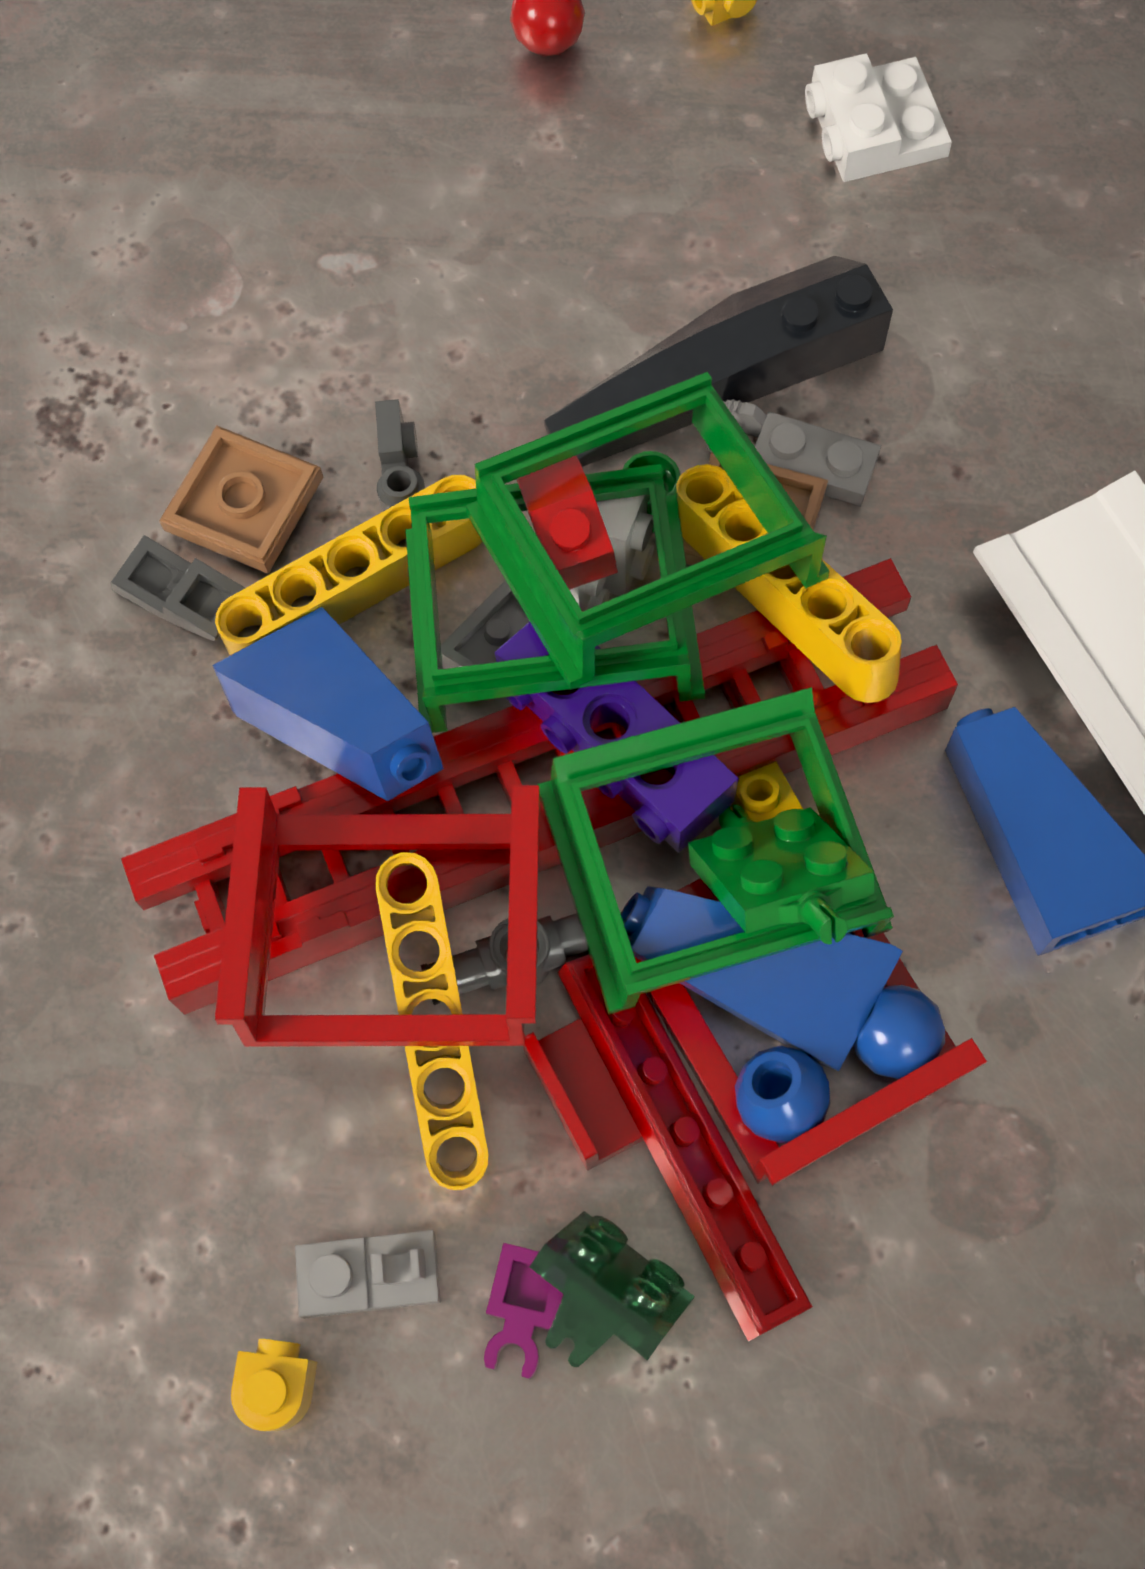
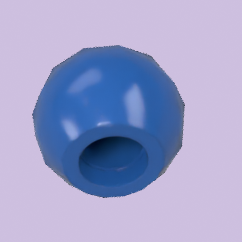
(900, 1032)
(782, 1093)

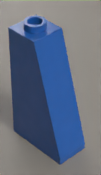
(331, 704)
(1049, 836)
(801, 997)

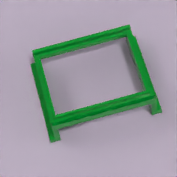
(541, 591)
(533, 675)
(585, 871)

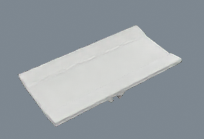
(1082, 604)

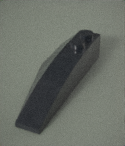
(749, 346)

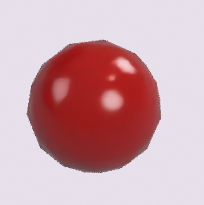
(547, 25)

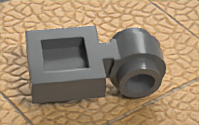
(395, 445)

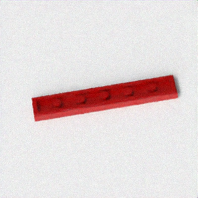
(690, 1156)

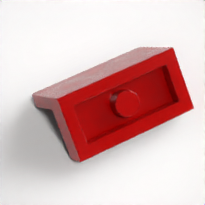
(582, 1093)

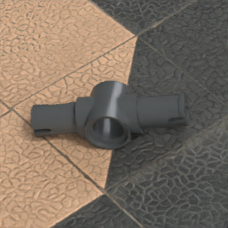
(486, 962)

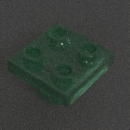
(608, 1290)

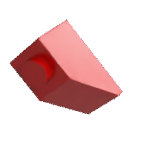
(568, 522)

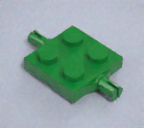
(782, 871)

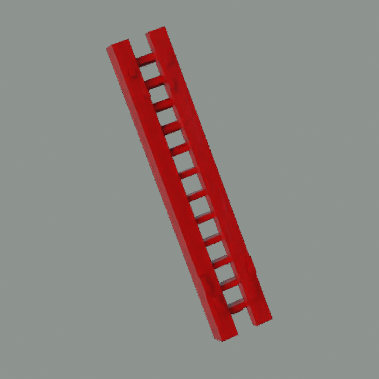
(349, 908)

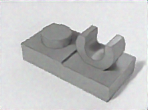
(484, 630)
(367, 1274)

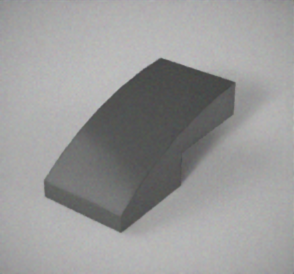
(174, 587)

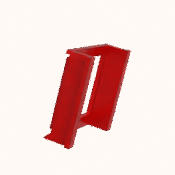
(251, 906)
(718, 1080)

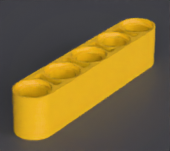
(323, 571)
(824, 621)
(411, 987)

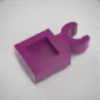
(524, 1303)

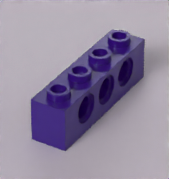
(663, 812)

